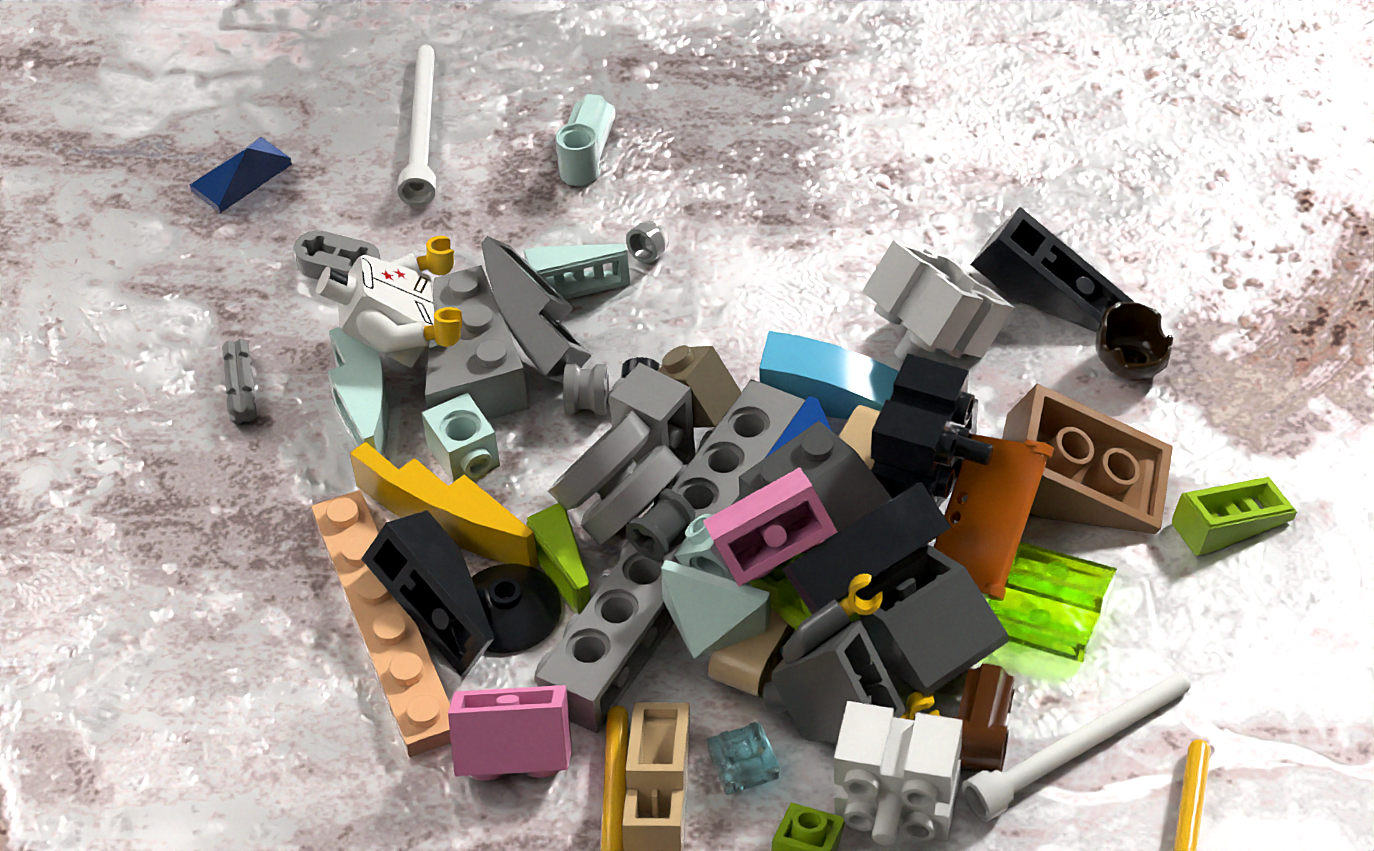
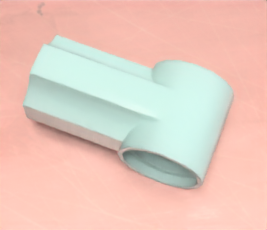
(583, 140)

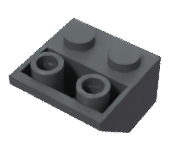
(930, 620)

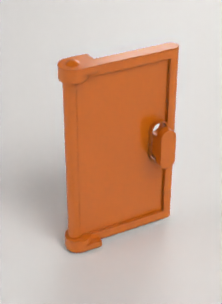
(994, 511)

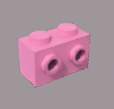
(770, 527)
(510, 732)

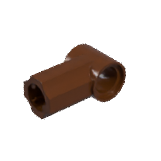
(985, 715)

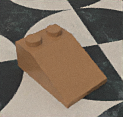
(1098, 466)

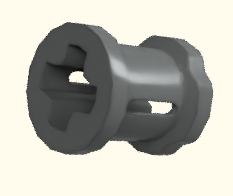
(660, 524)

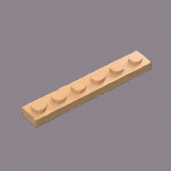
(385, 627)

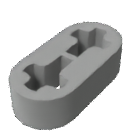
(322, 249)

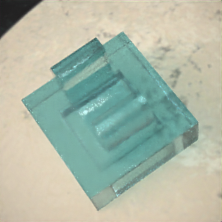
(743, 758)

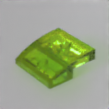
(1054, 601)

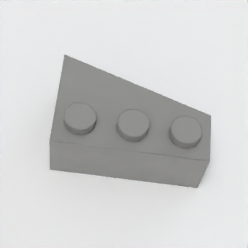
(485, 355)

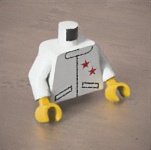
(393, 302)

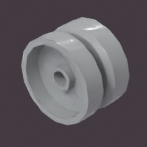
(621, 483)

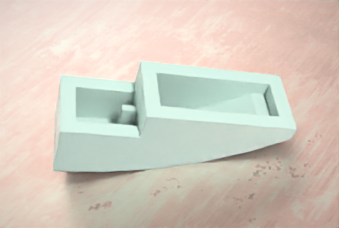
(360, 390)

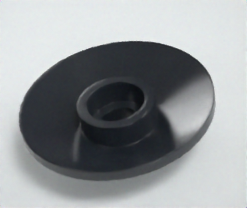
(527, 614)

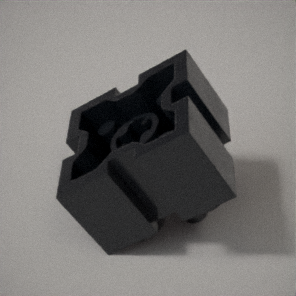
(925, 429)

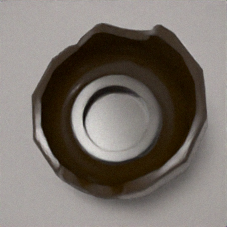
(1133, 341)

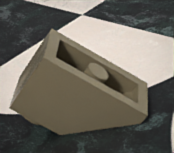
(709, 379)

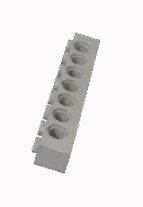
(626, 607)

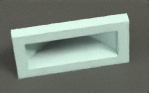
(712, 609)

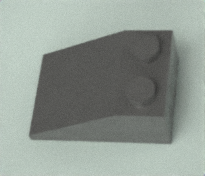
(832, 467)

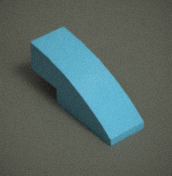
(826, 372)

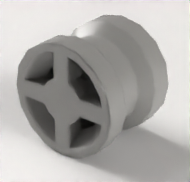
(586, 389)

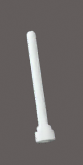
(417, 180)
(990, 793)

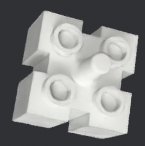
(936, 302)
(897, 773)

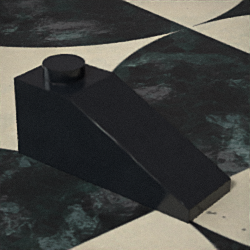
(1045, 272)
(433, 585)

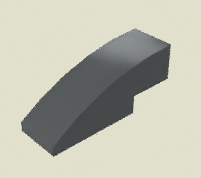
(532, 311)

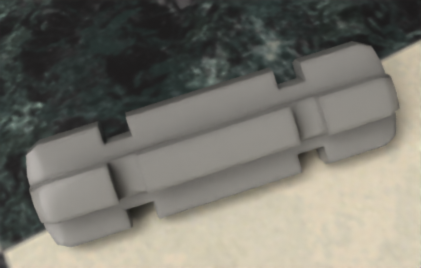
(239, 381)

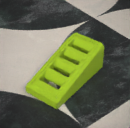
(1206, 532)
(560, 555)

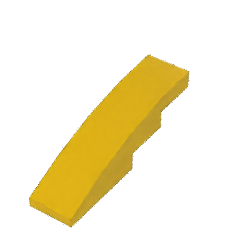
(461, 508)

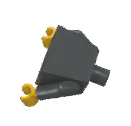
(835, 663)

